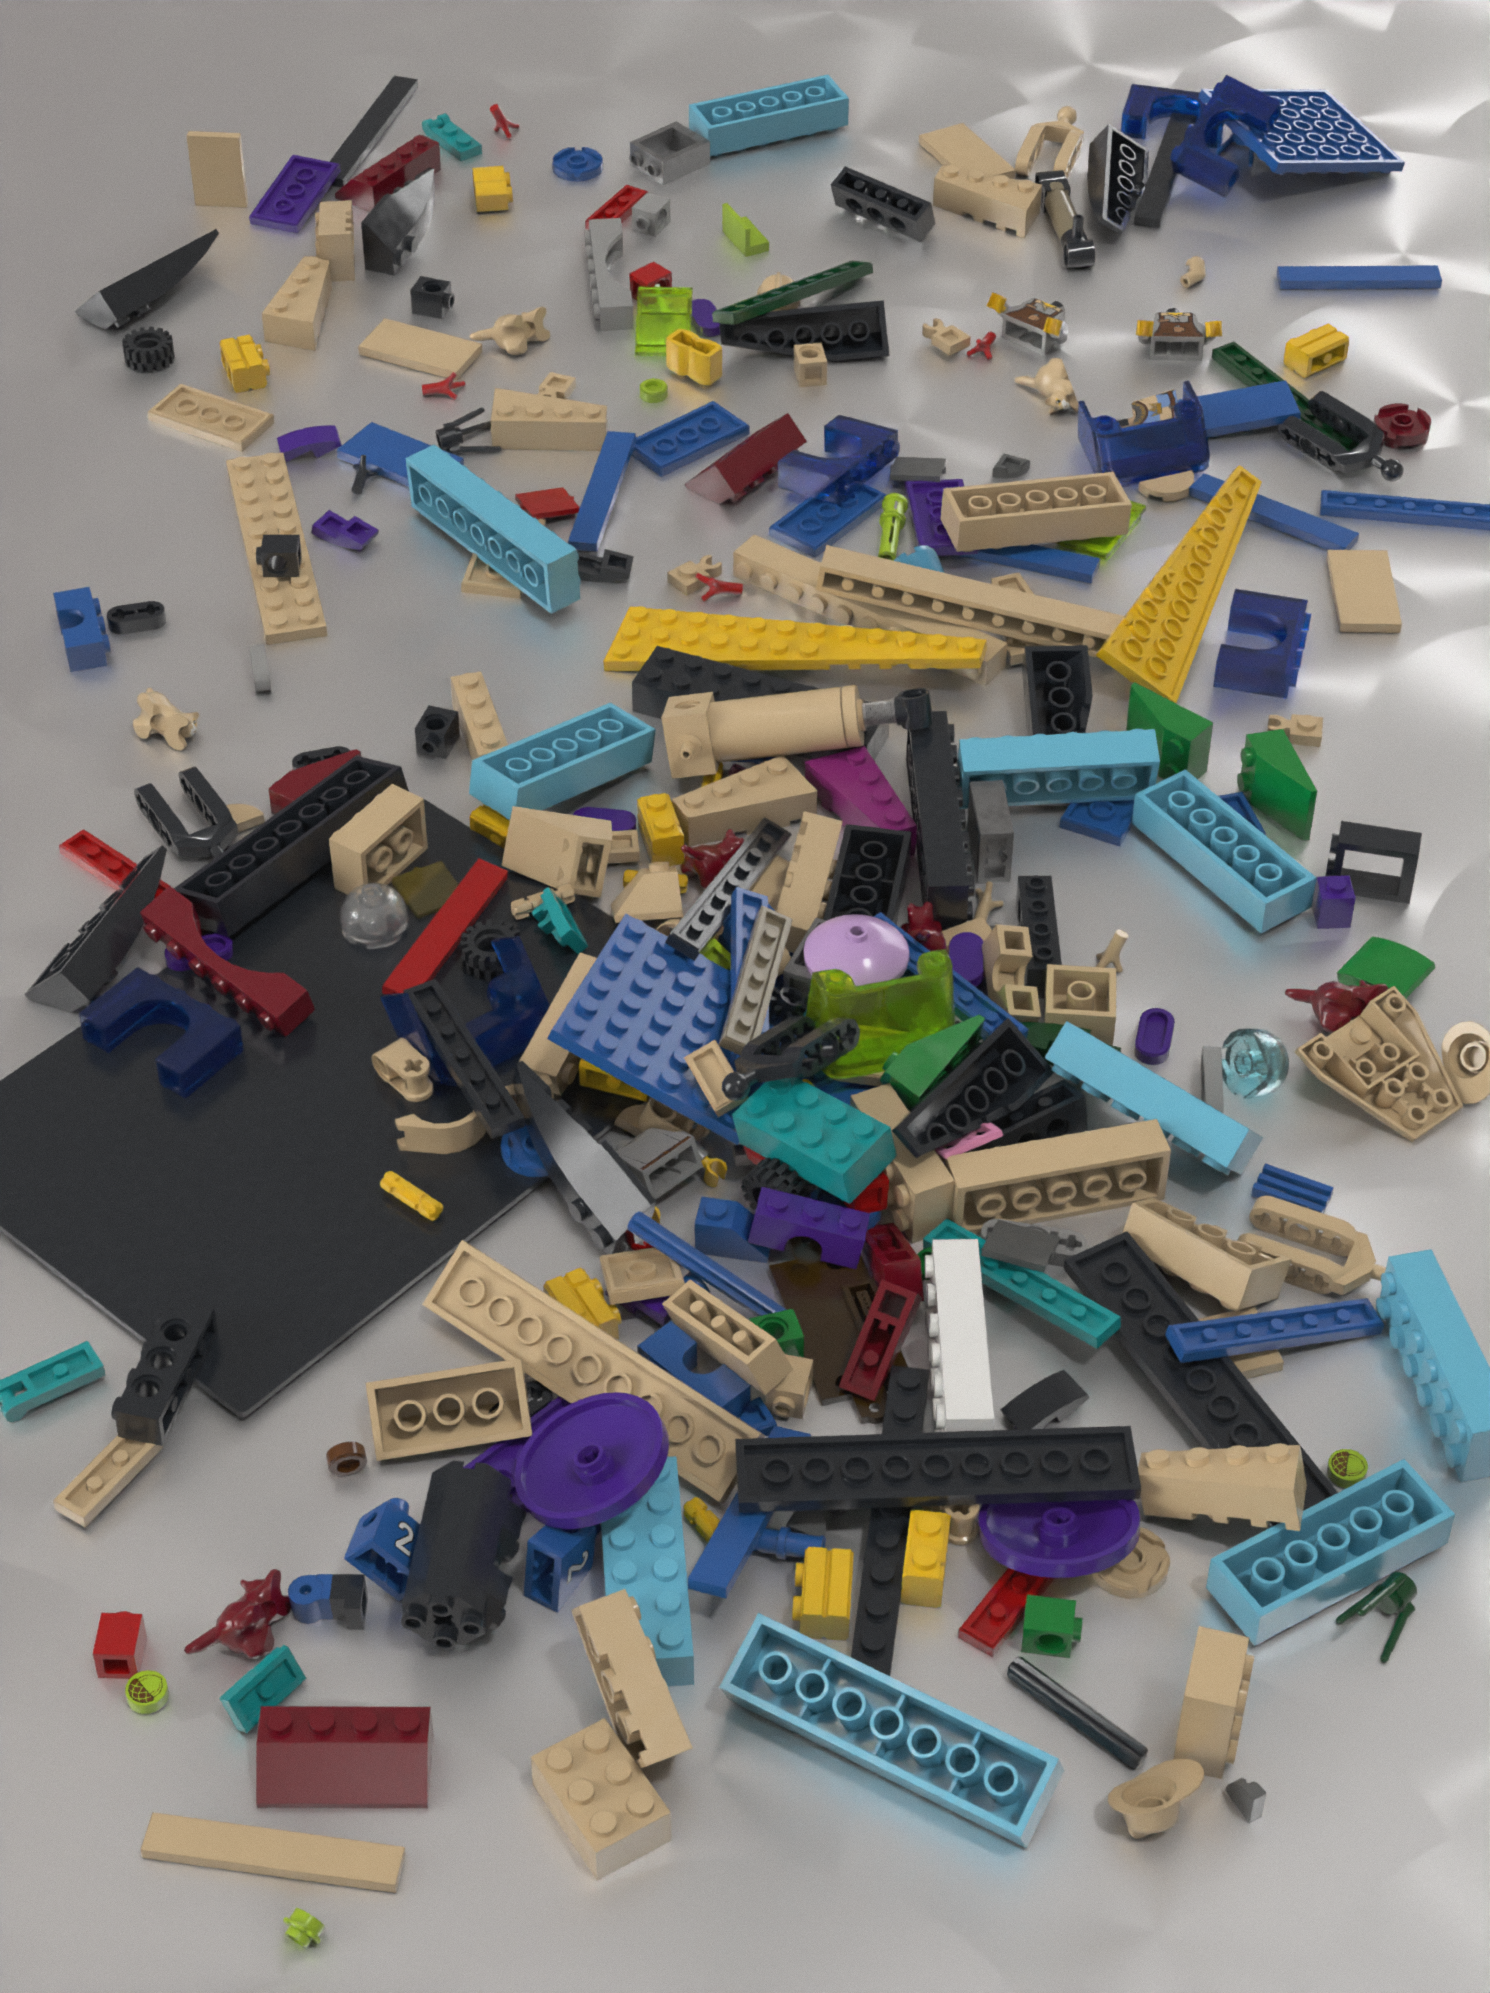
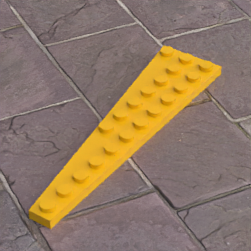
(1169, 617)
(782, 644)

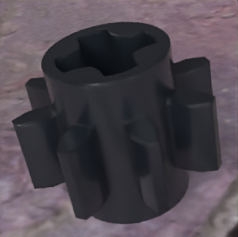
(785, 1004)

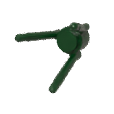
(1391, 1597)

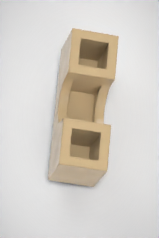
(1005, 962)

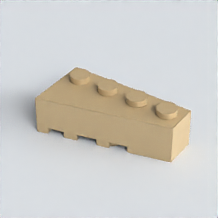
(336, 238)
(299, 305)
(808, 875)

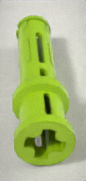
(889, 549)

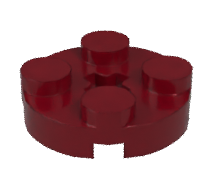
(1402, 425)

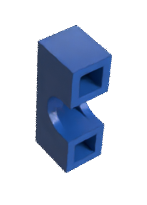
(82, 629)
(677, 1354)

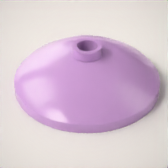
(859, 946)

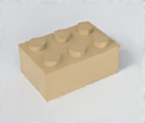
(379, 840)
(1214, 1700)
(601, 1799)

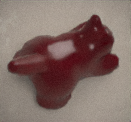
(709, 860)
(923, 928)
(1336, 1002)
(246, 1622)

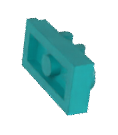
(557, 918)
(262, 1686)

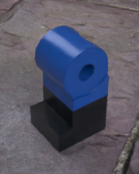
(330, 1599)

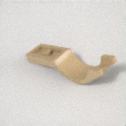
(446, 1137)

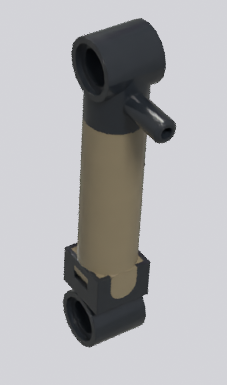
(1068, 225)

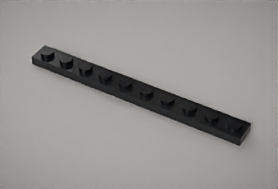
(888, 1534)

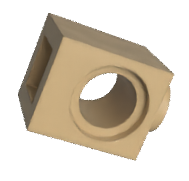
(810, 365)
(792, 1393)

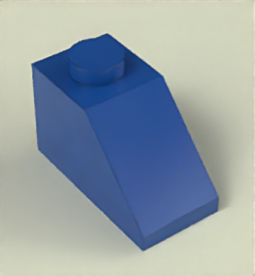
(724, 1231)

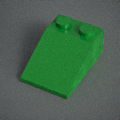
(1180, 733)
(1277, 781)
(929, 1059)

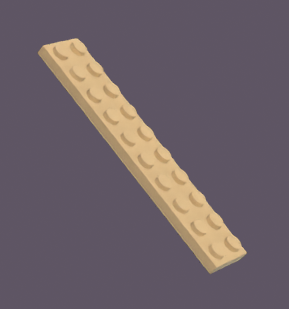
(267, 506)
(585, 1361)

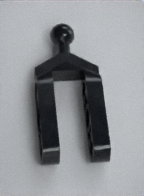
(1331, 453)
(208, 803)
(789, 1060)

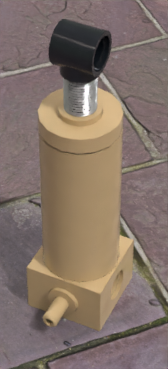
(710, 732)

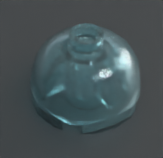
(1254, 1062)

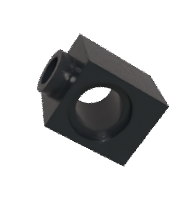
(431, 297)
(280, 555)
(437, 732)

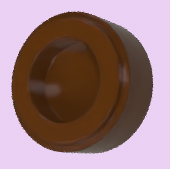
(346, 1458)

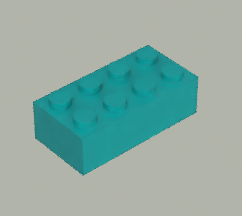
(815, 1136)

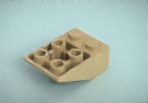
(559, 849)

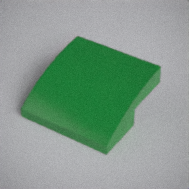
(1386, 963)

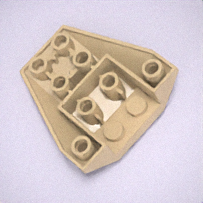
(1386, 1066)

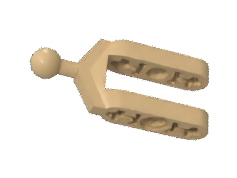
(1056, 131)
(1320, 1273)

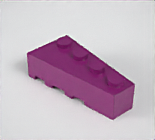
(858, 792)

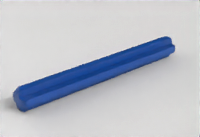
(702, 1266)

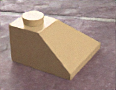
(650, 895)

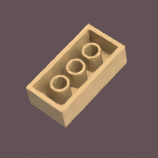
(918, 1187)

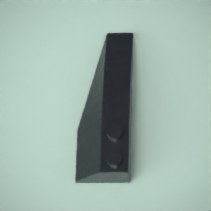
(398, 224)

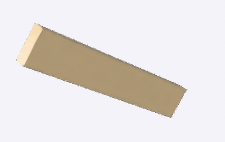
(273, 1852)

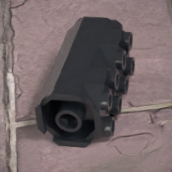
(455, 1569)

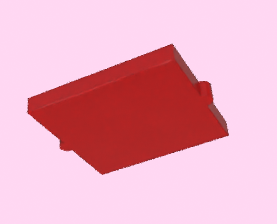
(547, 503)

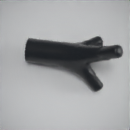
(362, 476)

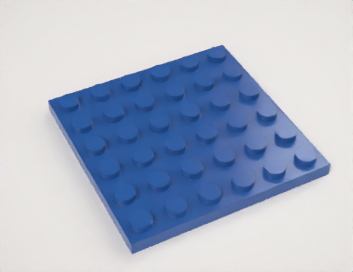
(1315, 136)
(645, 1013)

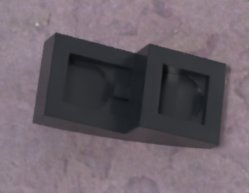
(609, 568)
(1042, 1402)

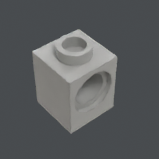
(651, 214)

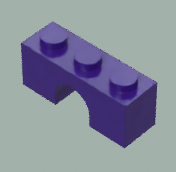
(787, 1215)

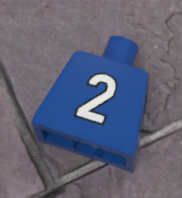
(385, 1546)
(558, 1563)

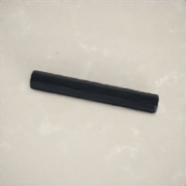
(1077, 1712)

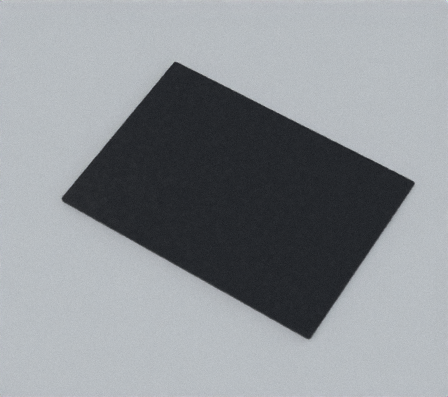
(271, 1170)

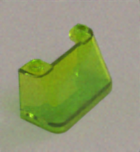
(886, 1011)

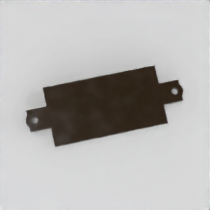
(831, 1311)

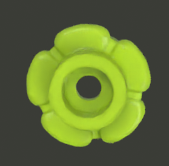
(303, 1928)

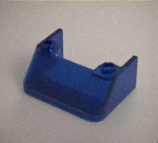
(1148, 448)
(500, 1033)

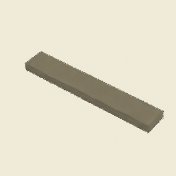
(756, 980)

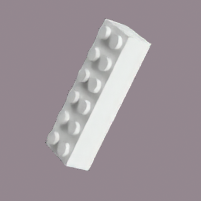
(959, 1337)

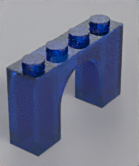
(1229, 102)
(1152, 103)
(863, 450)
(1264, 670)
(147, 1000)

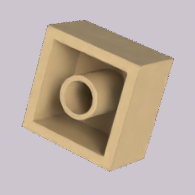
(1083, 998)

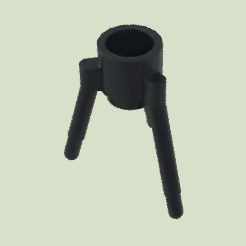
(450, 437)

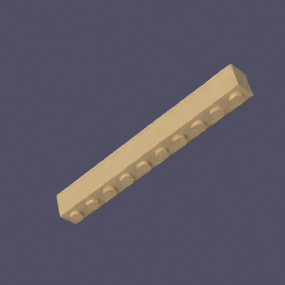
(796, 578)
(963, 601)

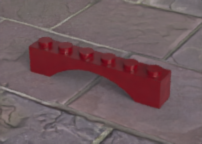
(271, 996)

